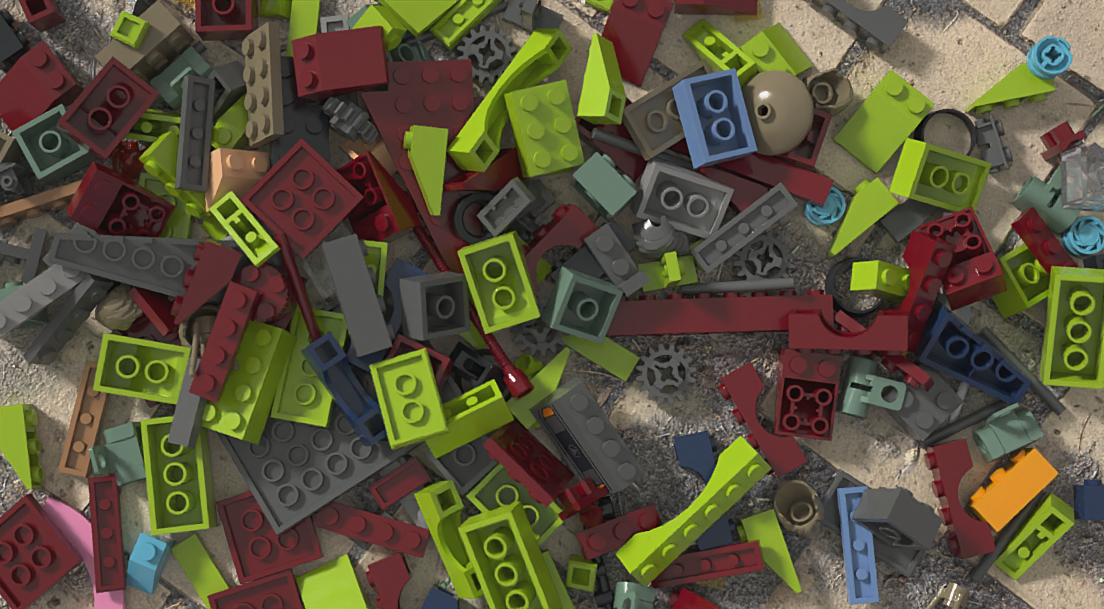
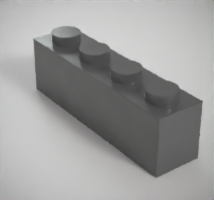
(357, 296)

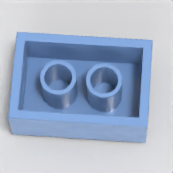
(714, 118)

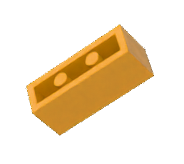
(1011, 488)

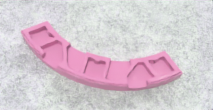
(79, 533)

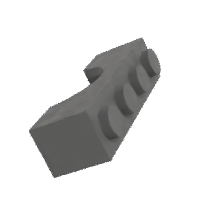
(875, 27)

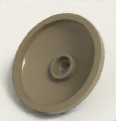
(788, 113)

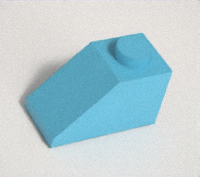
(148, 561)

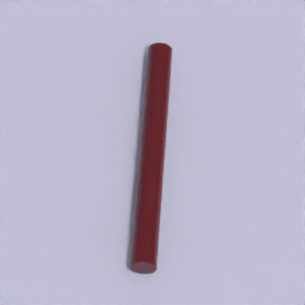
(298, 287)

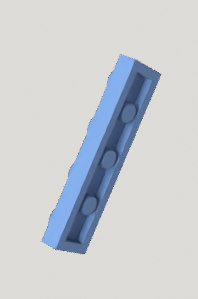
(857, 550)

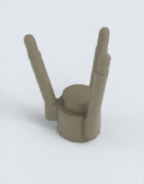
(202, 329)
(954, 597)

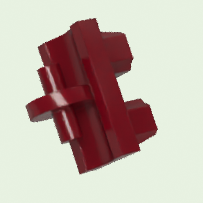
(1060, 140)
(581, 500)

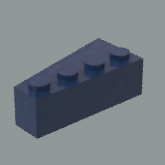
(965, 355)

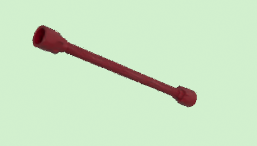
(515, 379)

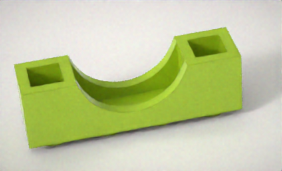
(442, 513)

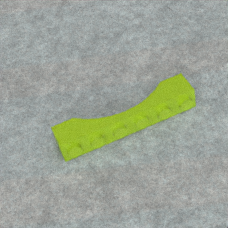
(480, 137)
(652, 551)

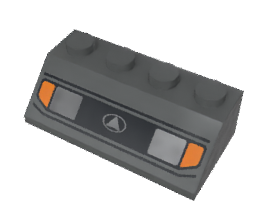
(586, 437)

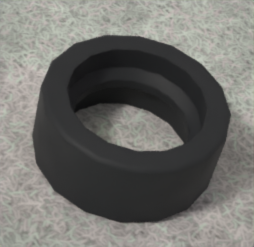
(458, 213)

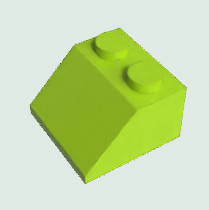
(776, 51)

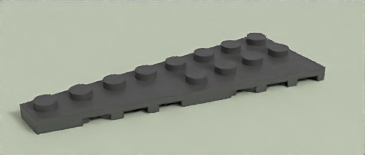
(140, 261)

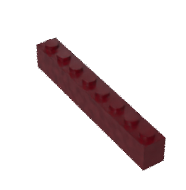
(714, 315)

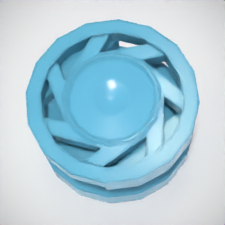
(1049, 57)
(831, 211)
(1084, 236)

